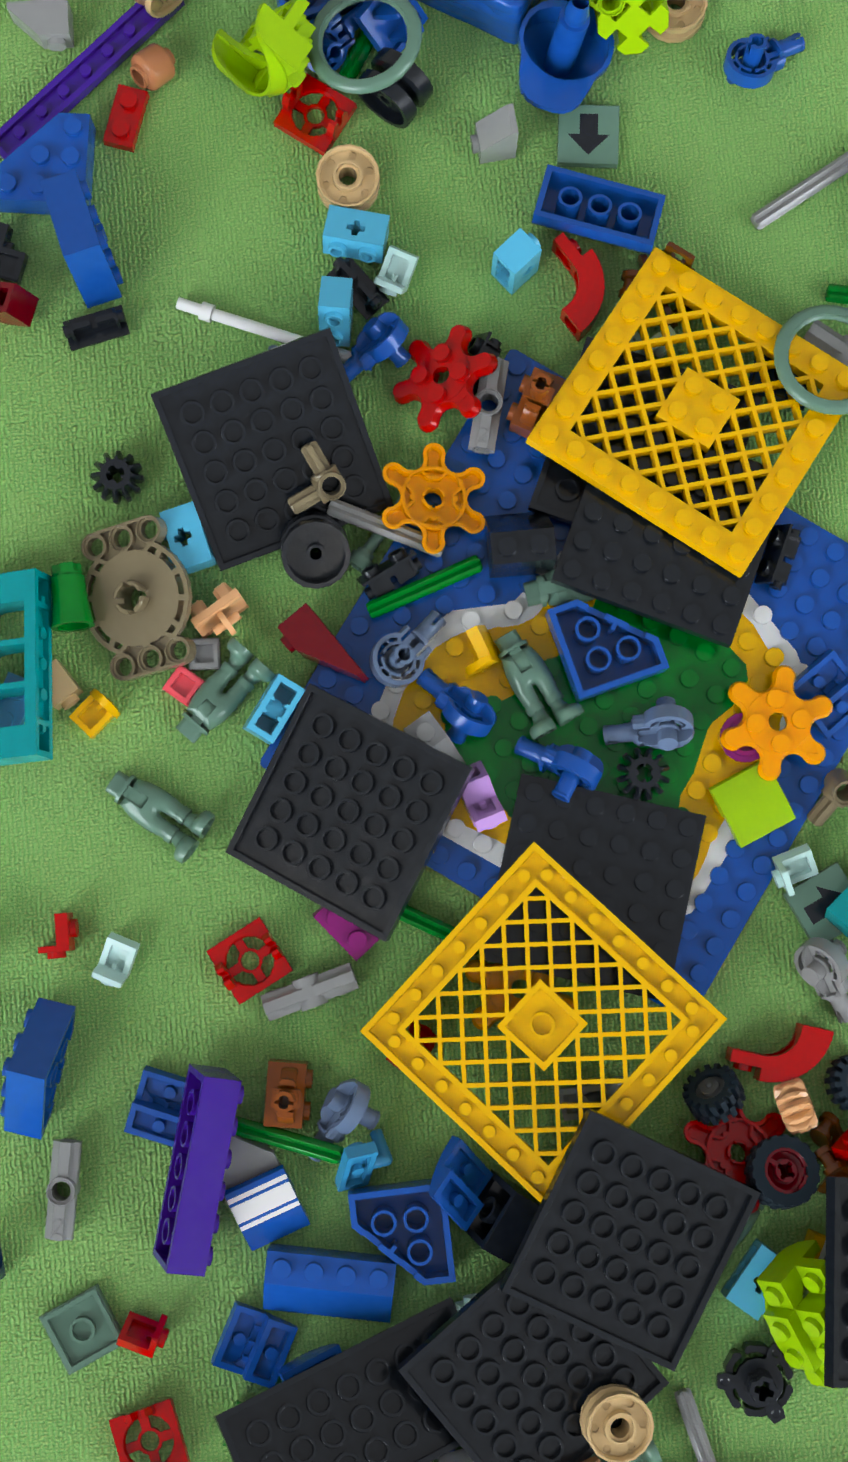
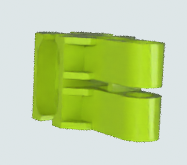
(630, 20)

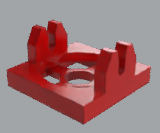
(291, 101)
(219, 952)
(164, 1410)

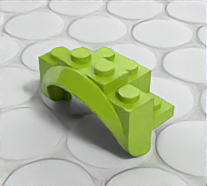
(282, 39)
(794, 1321)

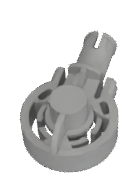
(817, 971)

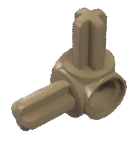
(321, 470)
(831, 797)

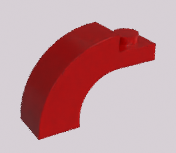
(589, 282)
(792, 1061)

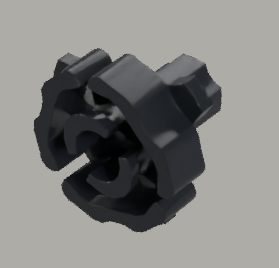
(752, 1373)

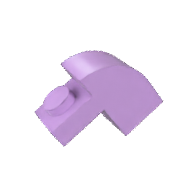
(482, 801)

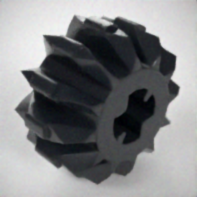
(106, 482)
(631, 772)

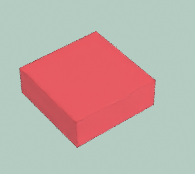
(183, 685)

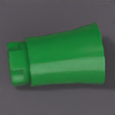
(69, 599)

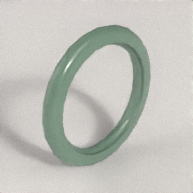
(377, 82)
(781, 358)

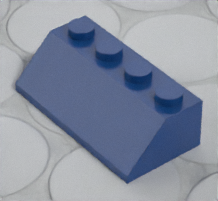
(329, 1282)

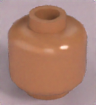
(152, 67)

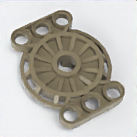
(157, 616)

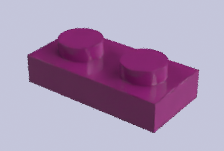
(349, 936)

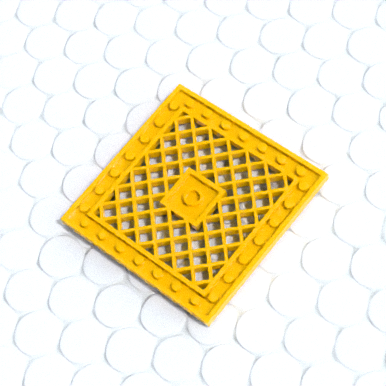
(692, 411)
(541, 1020)

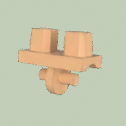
(220, 614)

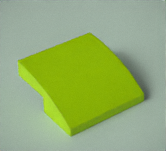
(751, 805)

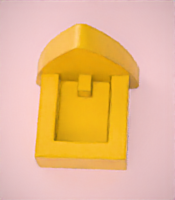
(484, 649)
(94, 713)

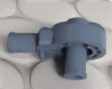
(403, 653)
(655, 727)
(344, 1110)

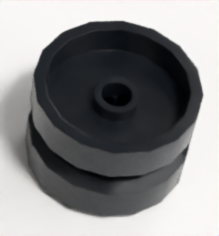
(399, 101)
(315, 568)

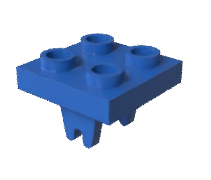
(384, 24)

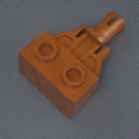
(537, 395)
(286, 1093)

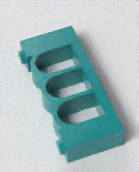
(29, 592)

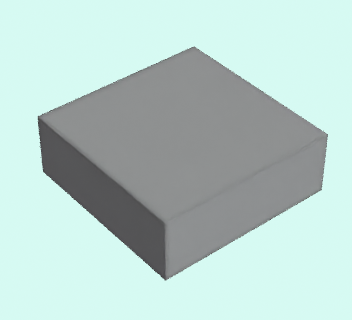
(208, 654)

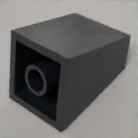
(520, 544)
(503, 1217)

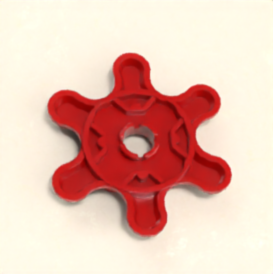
(458, 387)
(739, 1130)

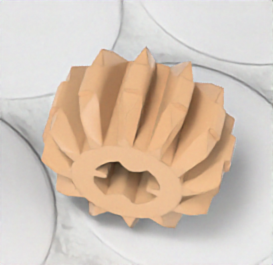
(795, 1106)

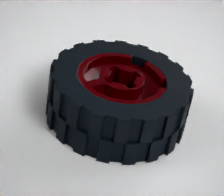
(800, 1167)

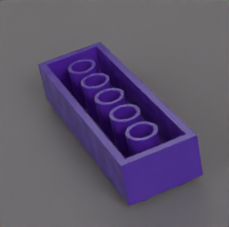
(197, 1170)

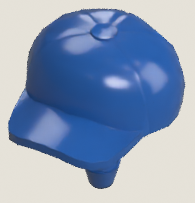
(561, 54)

